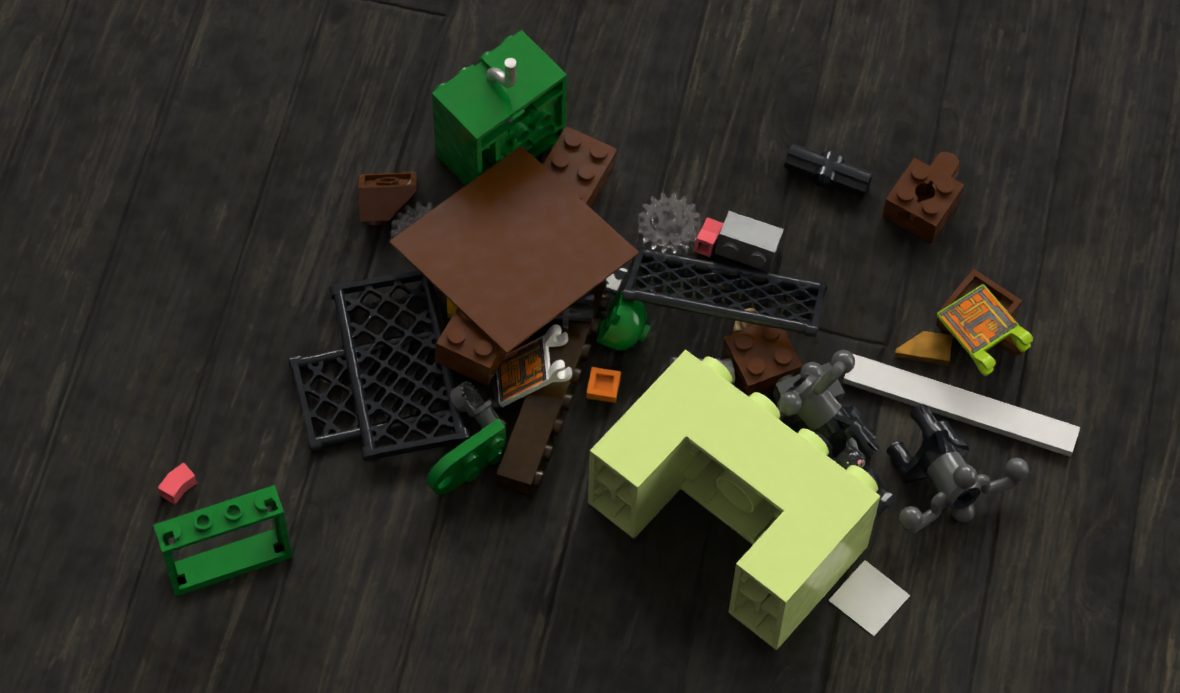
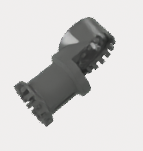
(473, 404)

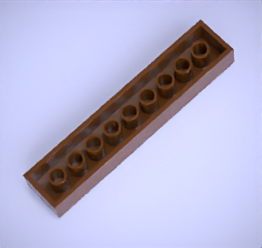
(584, 168)

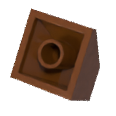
(384, 195)

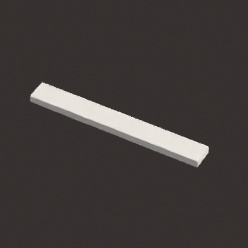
(963, 405)

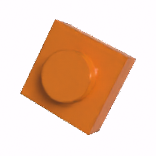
(603, 384)

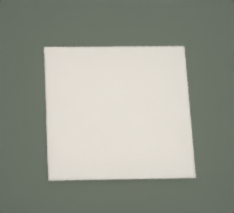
(869, 597)

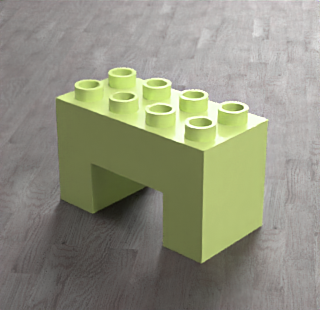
(751, 473)

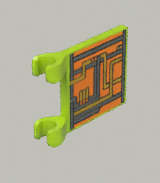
(980, 323)

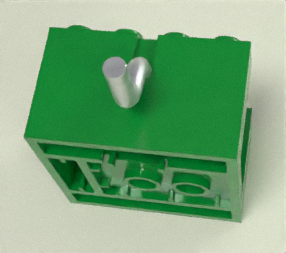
(497, 106)

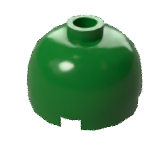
(623, 324)

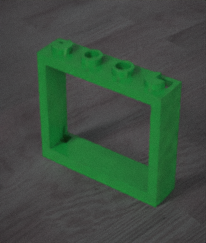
(231, 558)

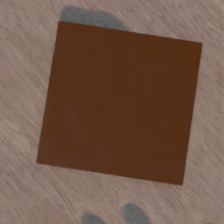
(514, 249)

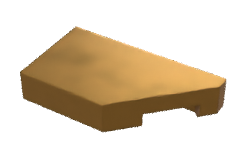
(928, 348)

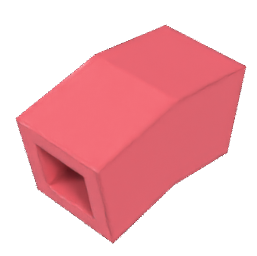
(708, 237)
(177, 483)

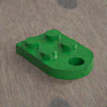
(468, 459)

